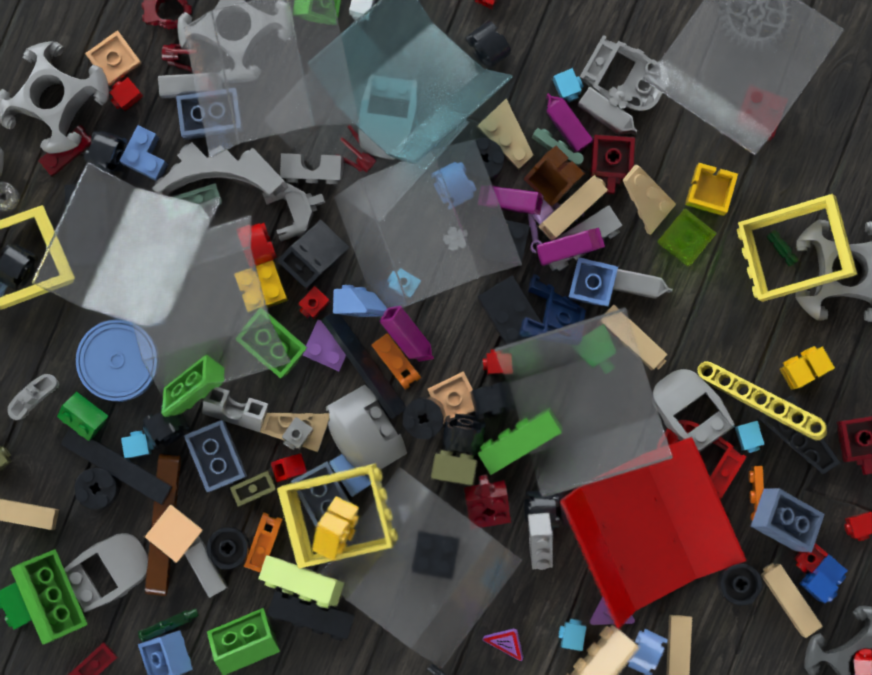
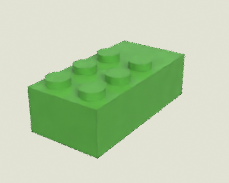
(519, 441)
(48, 596)

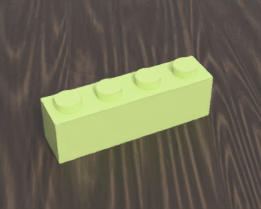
(301, 581)

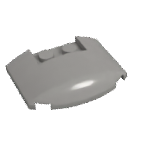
(364, 430)

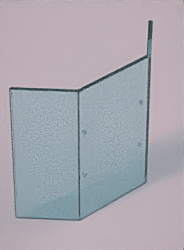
(411, 79)

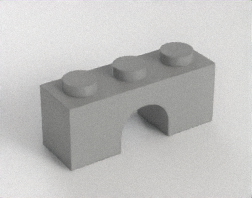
(330, 169)
(247, 415)
(540, 541)

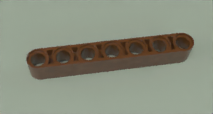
(158, 562)

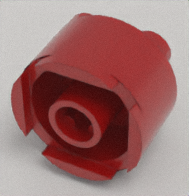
(261, 249)

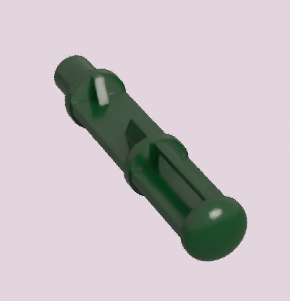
(167, 625)

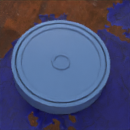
(112, 362)

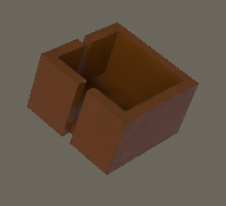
(554, 176)

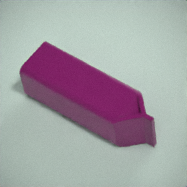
(568, 123)
(519, 200)
(570, 246)
(406, 334)

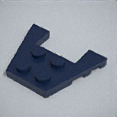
(558, 311)

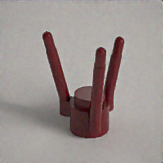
(172, 53)
(364, 160)

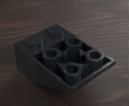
(313, 254)

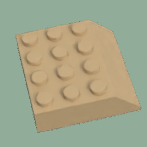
(606, 655)

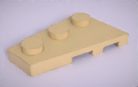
(505, 131)
(648, 197)
(277, 423)

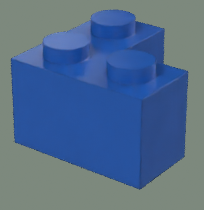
(823, 580)

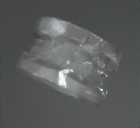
(12, 197)

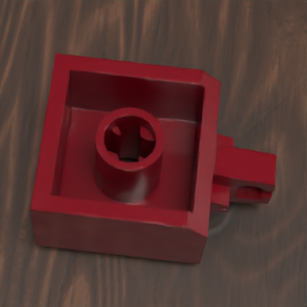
(610, 171)
(852, 447)
(487, 503)

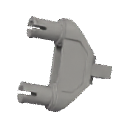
(301, 208)
(31, 396)

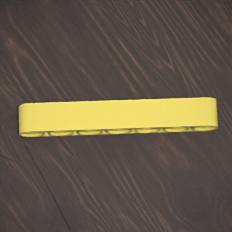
(769, 407)

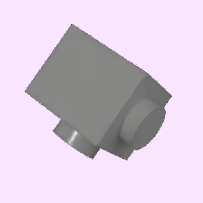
(297, 434)

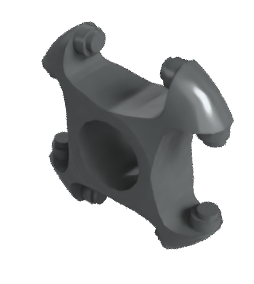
(839, 657)

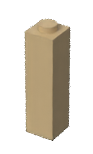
(573, 207)
(649, 351)
(28, 514)
(790, 599)
(679, 645)

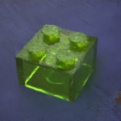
(686, 237)

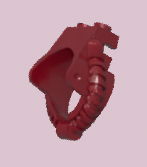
(152, 17)

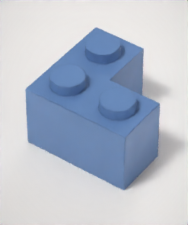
(139, 154)

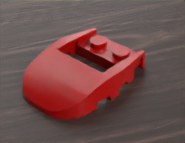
(728, 465)

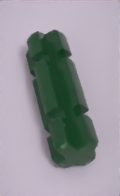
(782, 248)

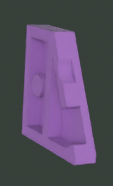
(324, 348)

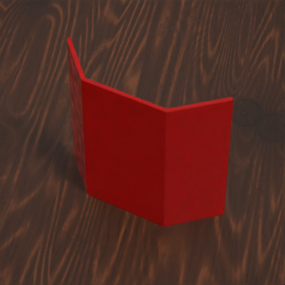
(652, 530)

